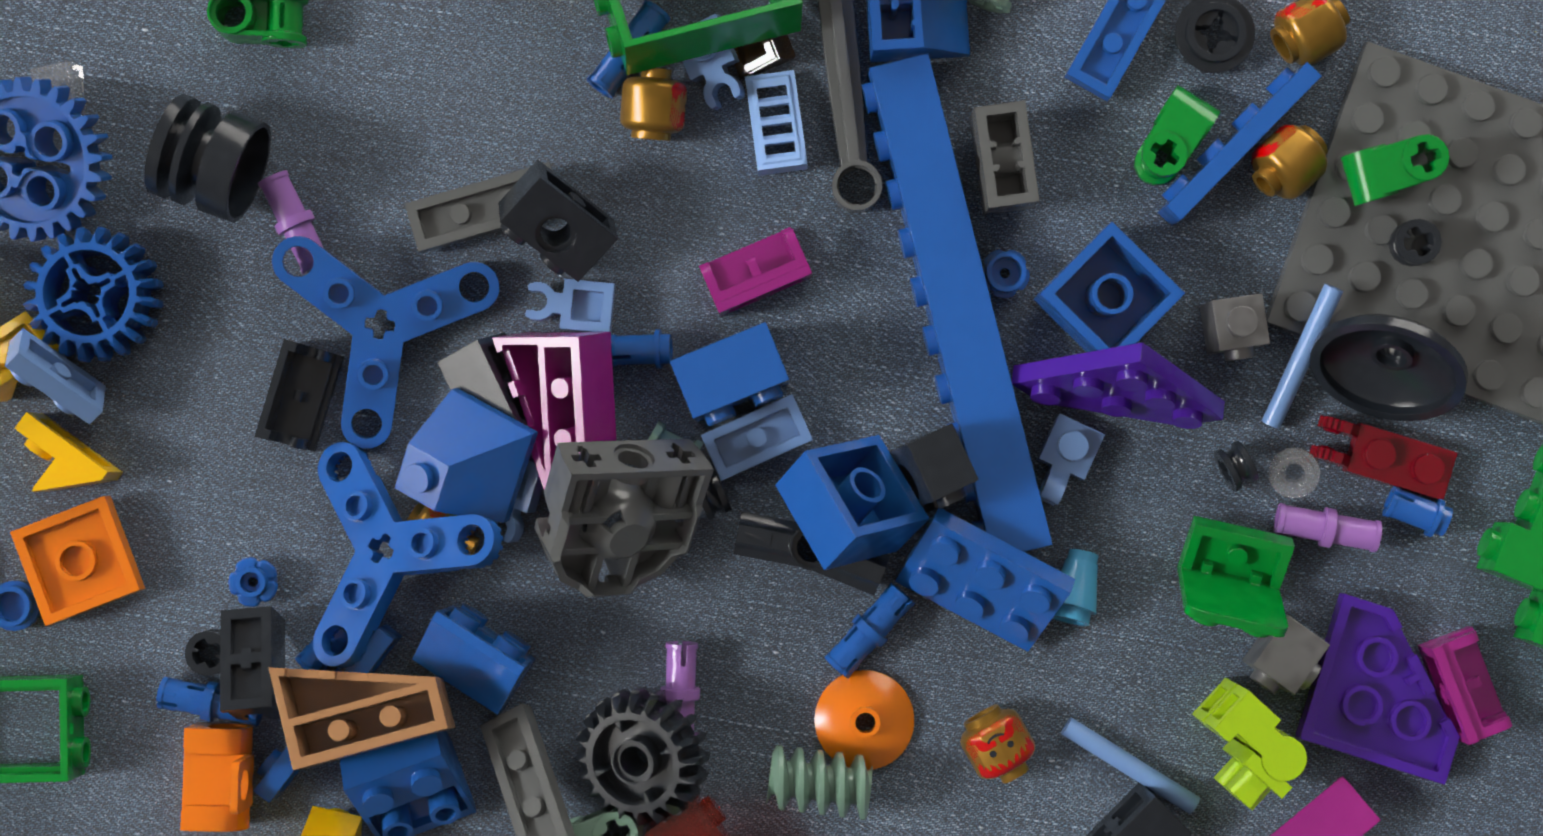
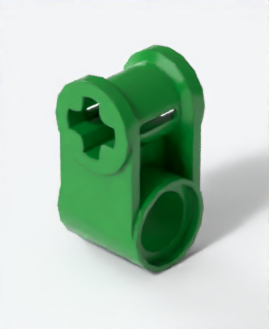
(265, 23)
(1176, 132)
(1388, 168)

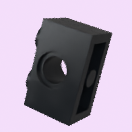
(544, 196)
(936, 467)

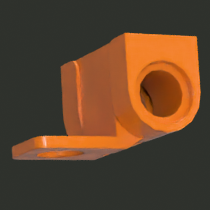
(217, 777)

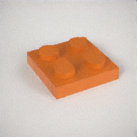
(77, 560)

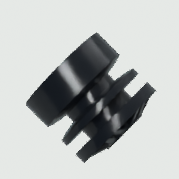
(207, 158)

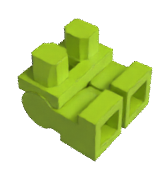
(1262, 756)

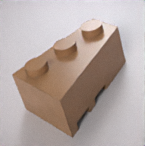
(355, 712)

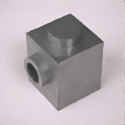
(1235, 326)
(1287, 660)

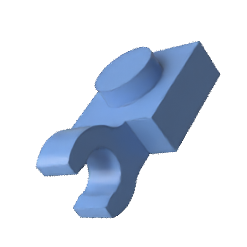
(1068, 452)

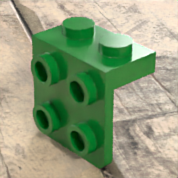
(1234, 577)

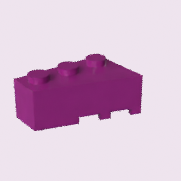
(562, 388)

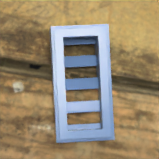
(782, 161)

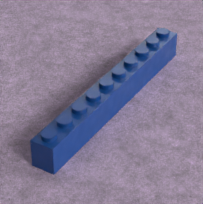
(955, 299)

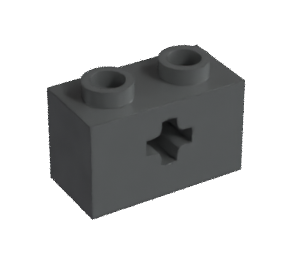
(1004, 158)

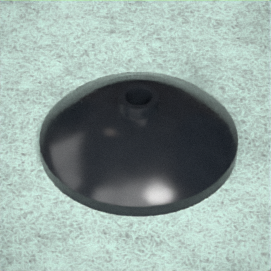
(1389, 367)

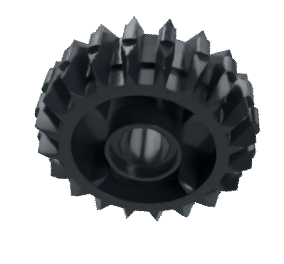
(666, 738)

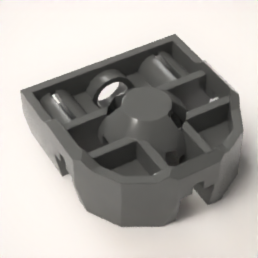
(596, 486)

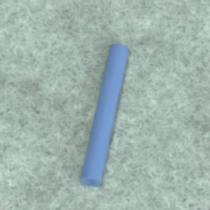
(1300, 358)
(1130, 765)

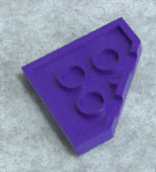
(1121, 383)
(1377, 696)

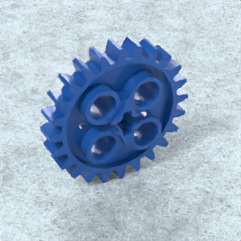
(36, 115)

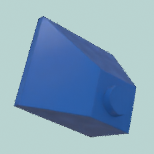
(467, 459)

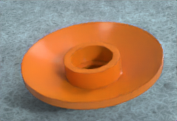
(864, 693)

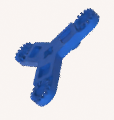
(351, 299)
(371, 578)

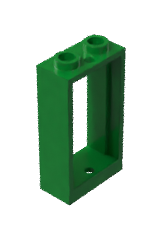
(699, 38)
(74, 747)

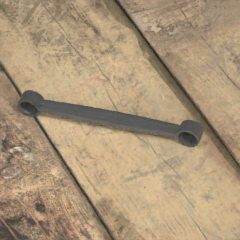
(846, 96)

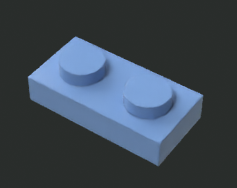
(53, 374)
(756, 437)

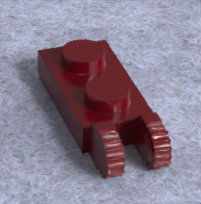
(1389, 458)

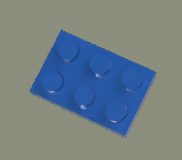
(984, 579)

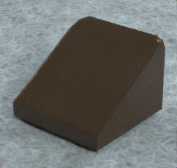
(763, 55)

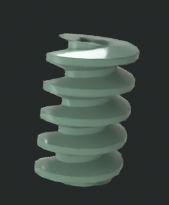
(820, 781)

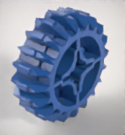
(71, 261)

